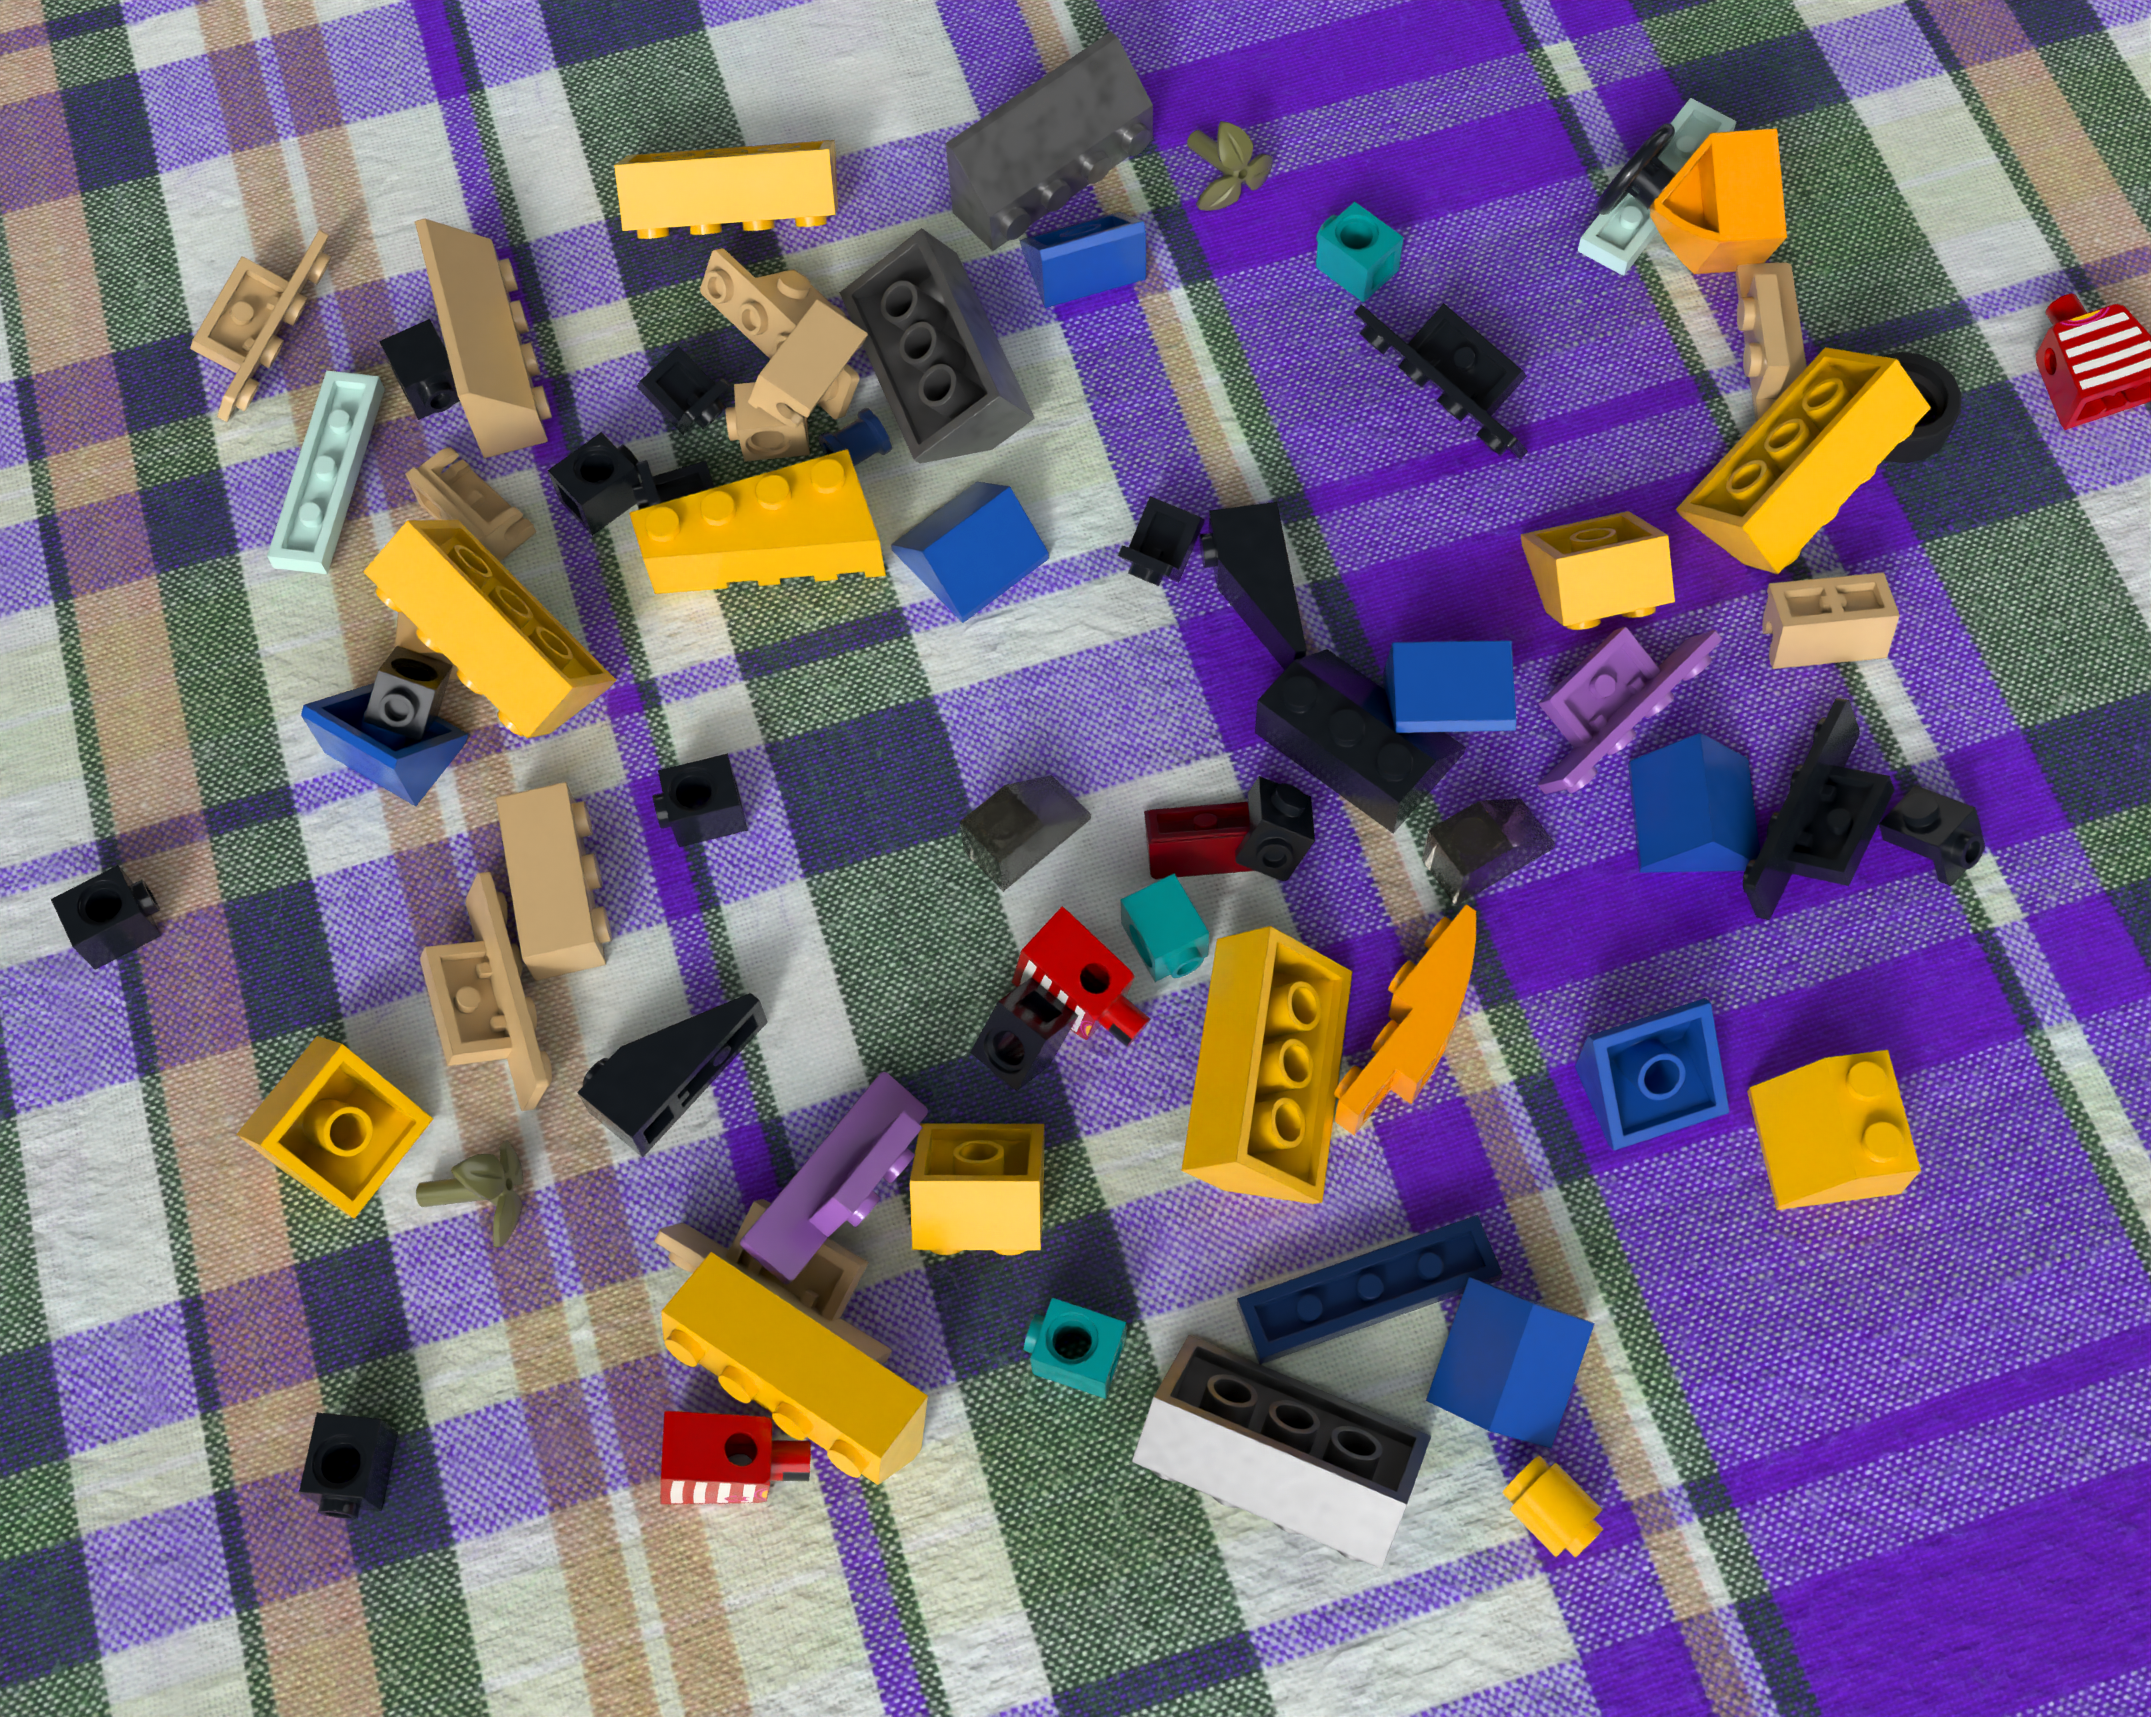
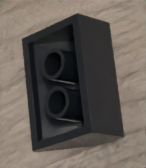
(1345, 736)

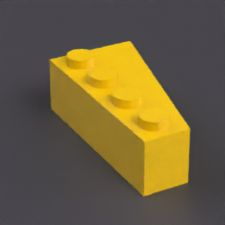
(762, 530)

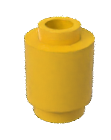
(1554, 1507)

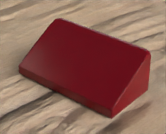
(1195, 839)

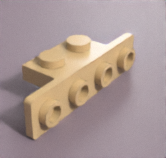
(768, 311)
(248, 316)
(1770, 330)
(482, 1000)
(817, 1291)

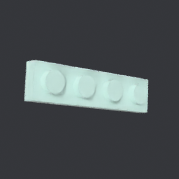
(1627, 230)
(326, 472)

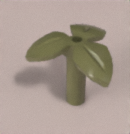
(1231, 158)
(482, 1179)

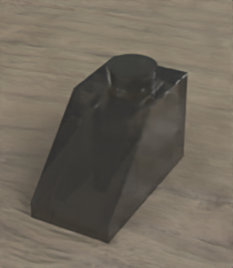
(1020, 827)
(1483, 846)

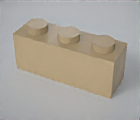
(553, 881)

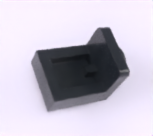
(684, 392)
(670, 484)
(1162, 542)
(1278, 830)
(1937, 830)

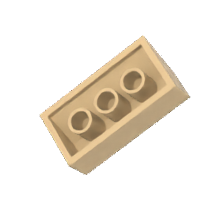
(484, 338)

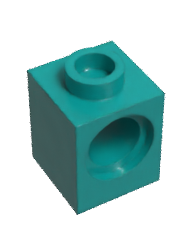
(1358, 251)
(1165, 929)
(1095, 1369)

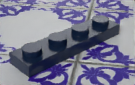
(1367, 1289)

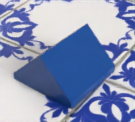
(1086, 257)
(973, 548)
(1451, 686)
(382, 756)
(1693, 808)
(1654, 1074)
(1509, 1363)

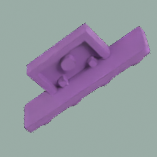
(1610, 695)
(838, 1179)

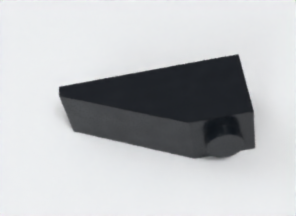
(1255, 575)
(663, 1074)

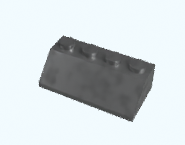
(1049, 143)
(936, 352)
(1282, 1450)

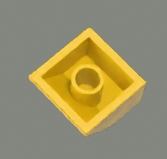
(1600, 569)
(335, 1125)
(1834, 1131)
(977, 1188)

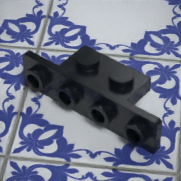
(1461, 364)
(1823, 819)

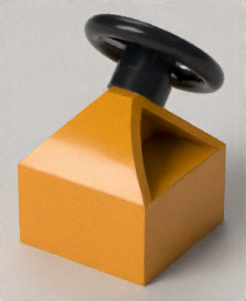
(1719, 205)

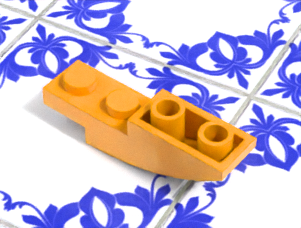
(1424, 1017)

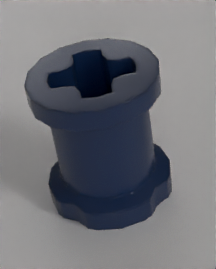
(860, 437)

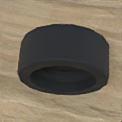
(1943, 396)

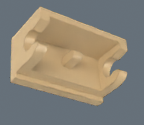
(806, 364)
(467, 498)
(1830, 620)

